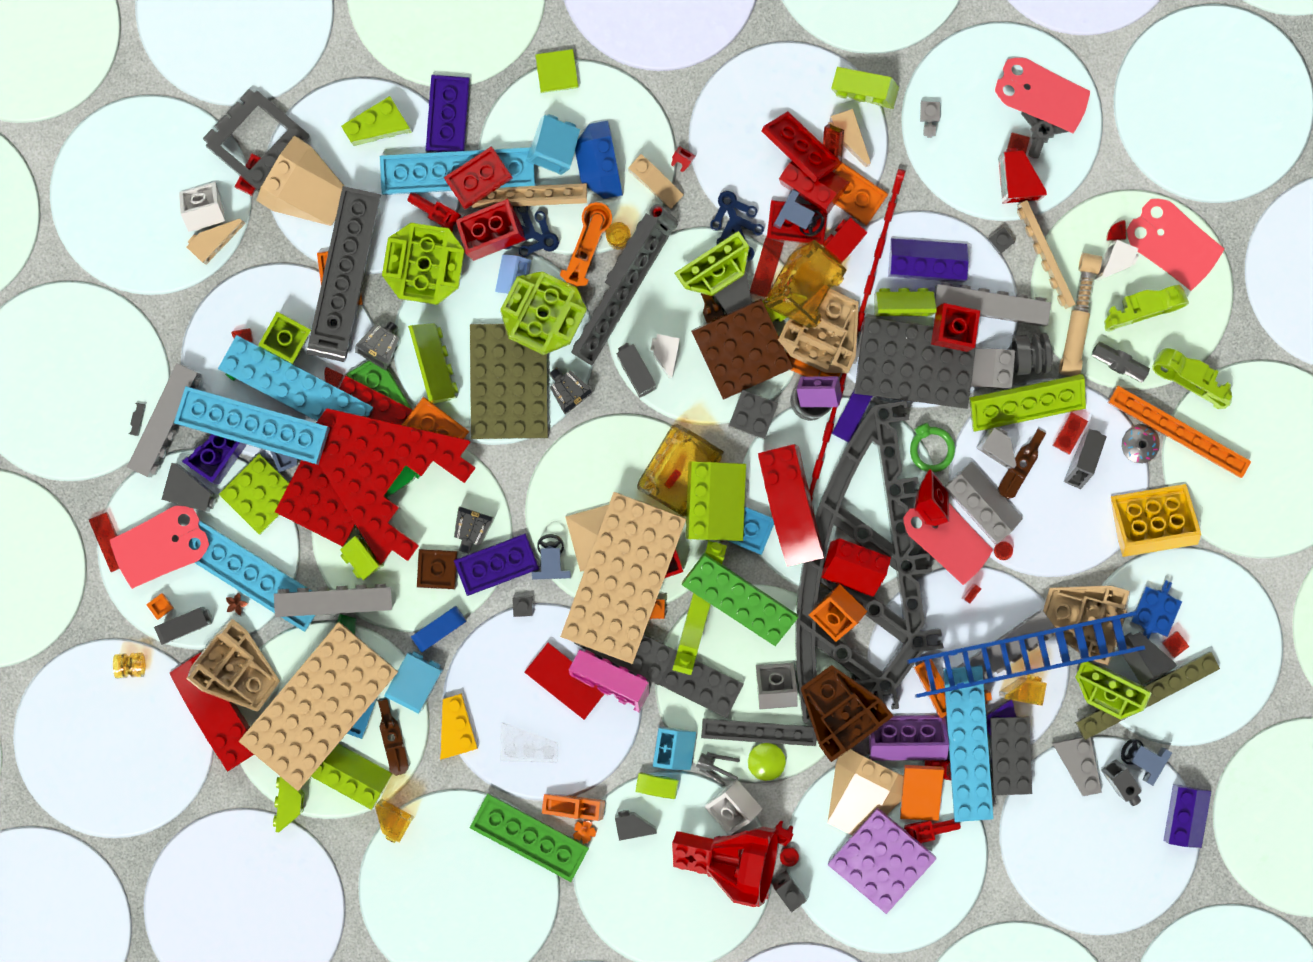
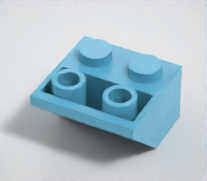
(674, 748)

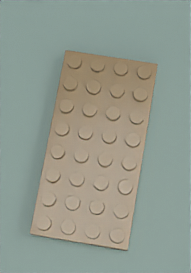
(623, 577)
(318, 706)

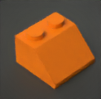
(838, 613)

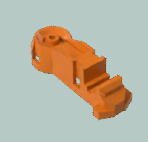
(586, 248)

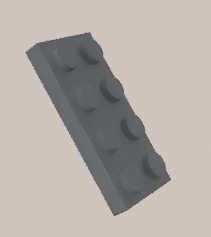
(1011, 755)

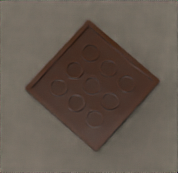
(742, 349)

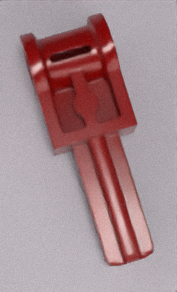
(437, 212)
(926, 831)

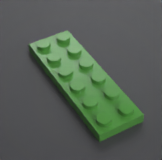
(739, 599)
(529, 837)

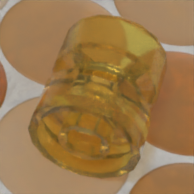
(618, 235)
(129, 665)

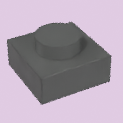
(1001, 240)
(522, 606)

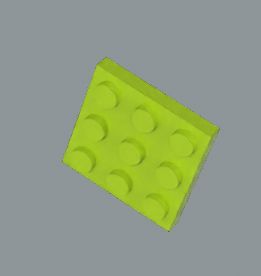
(256, 493)

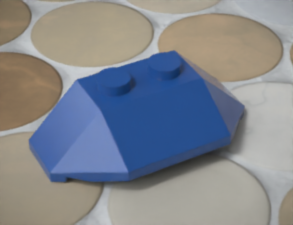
(598, 161)

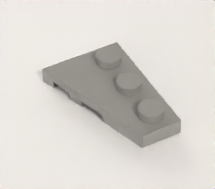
(1080, 762)

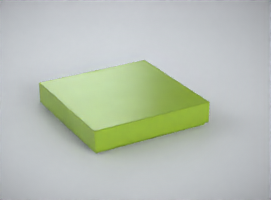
(556, 71)

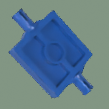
(1156, 610)

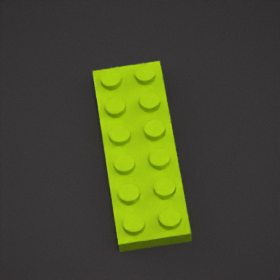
(1028, 402)

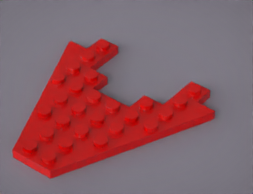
(366, 458)

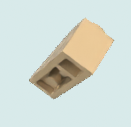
(852, 136)
(655, 181)
(211, 241)

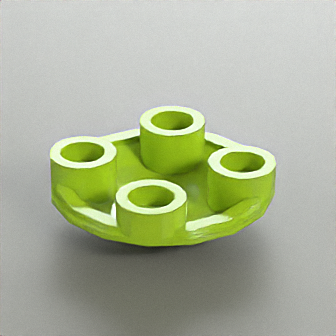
(766, 761)

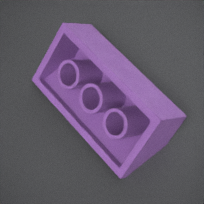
(910, 739)

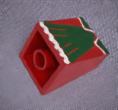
(1018, 178)

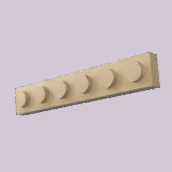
(537, 195)
(1041, 247)

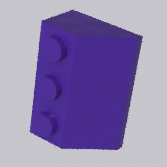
(1187, 816)

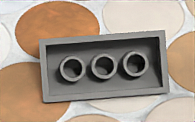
(983, 503)

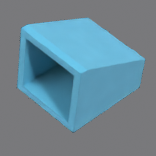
(553, 144)
(414, 682)

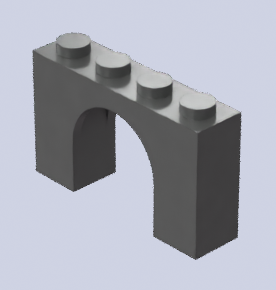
(635, 370)

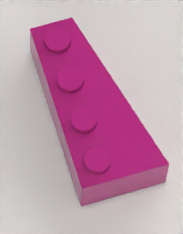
(610, 679)

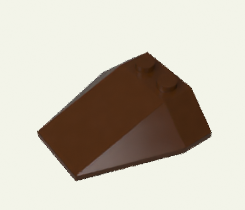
(842, 711)

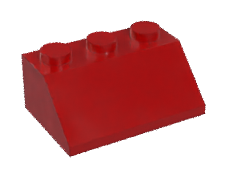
(821, 194)
(490, 230)
(855, 567)

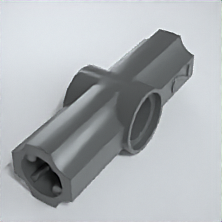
(1120, 362)

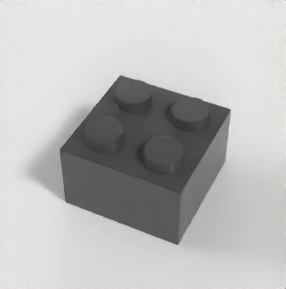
(753, 414)

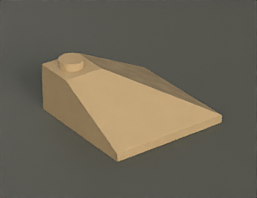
(584, 531)

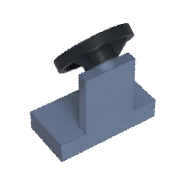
(799, 215)
(550, 559)
(1146, 759)

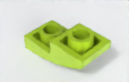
(657, 786)

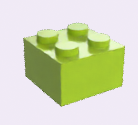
(284, 338)

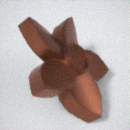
(235, 603)

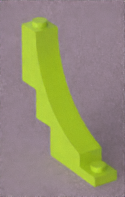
(695, 620)

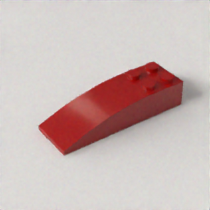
(791, 504)
(217, 718)

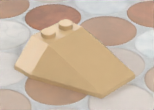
(302, 185)
(831, 343)
(1082, 604)
(234, 669)
(859, 789)

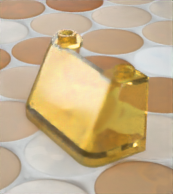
(804, 284)
(674, 453)

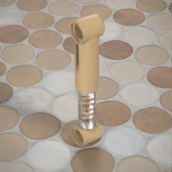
(1072, 360)

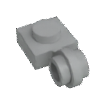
(929, 113)

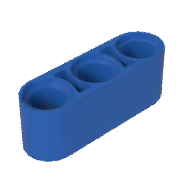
(438, 629)

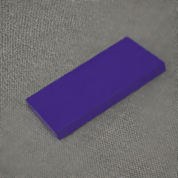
(447, 113)
(496, 564)

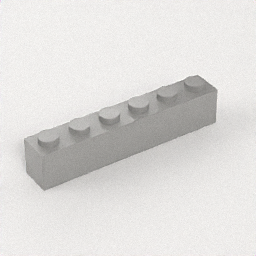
(994, 305)
(161, 424)
(332, 601)
(1033, 624)

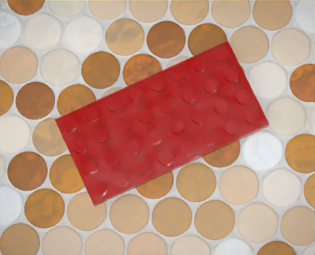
(310, 496)

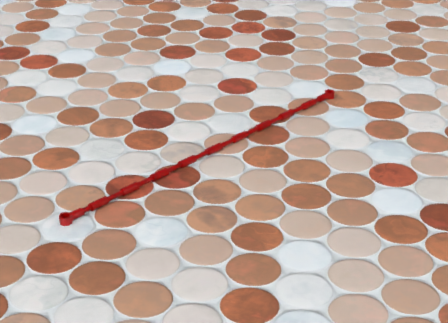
(867, 291)

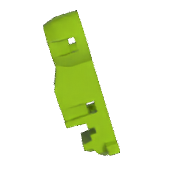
(1148, 305)
(1193, 373)

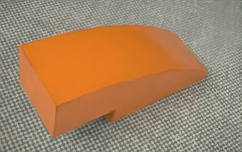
(573, 807)

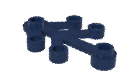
(735, 222)
(530, 233)

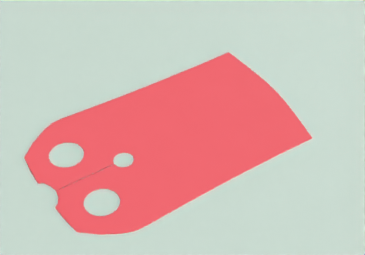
(1049, 97)
(1182, 250)
(951, 544)
(149, 549)

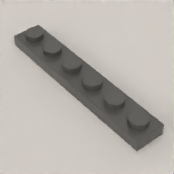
(758, 732)

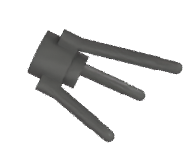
(706, 763)

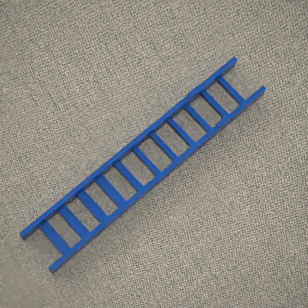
(1117, 627)

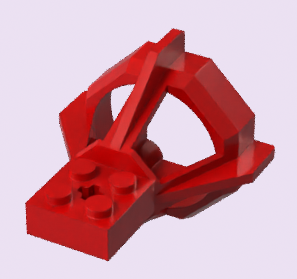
(740, 874)

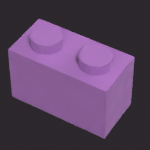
(819, 391)

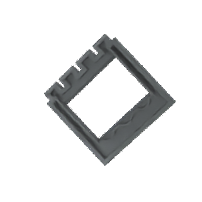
(238, 114)

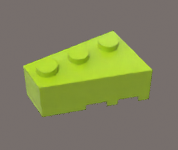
(865, 87)
(376, 123)

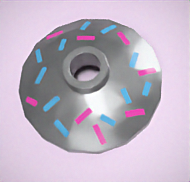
(1131, 447)

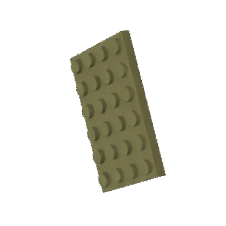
(506, 386)

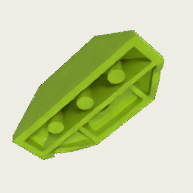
(716, 267)
(1111, 691)

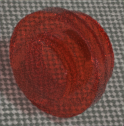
(1003, 550)

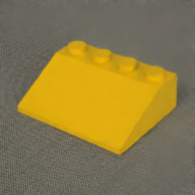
(1155, 520)

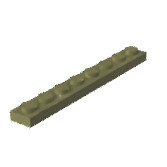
(1160, 689)

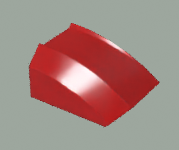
(932, 500)

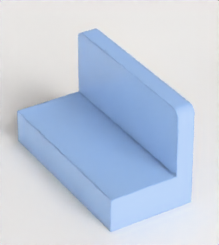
(510, 268)

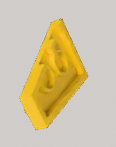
(456, 729)

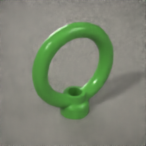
(924, 431)

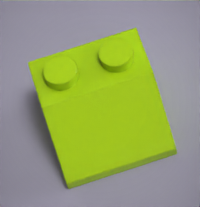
(360, 557)

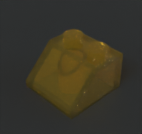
(1026, 690)
(393, 820)

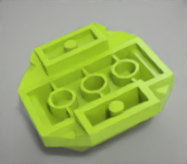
(403, 258)
(545, 294)

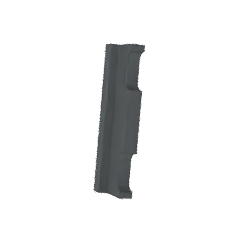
(137, 419)

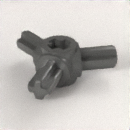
(1038, 137)

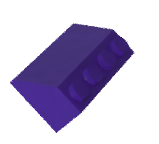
(928, 260)

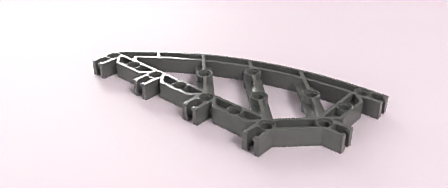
(829, 513)

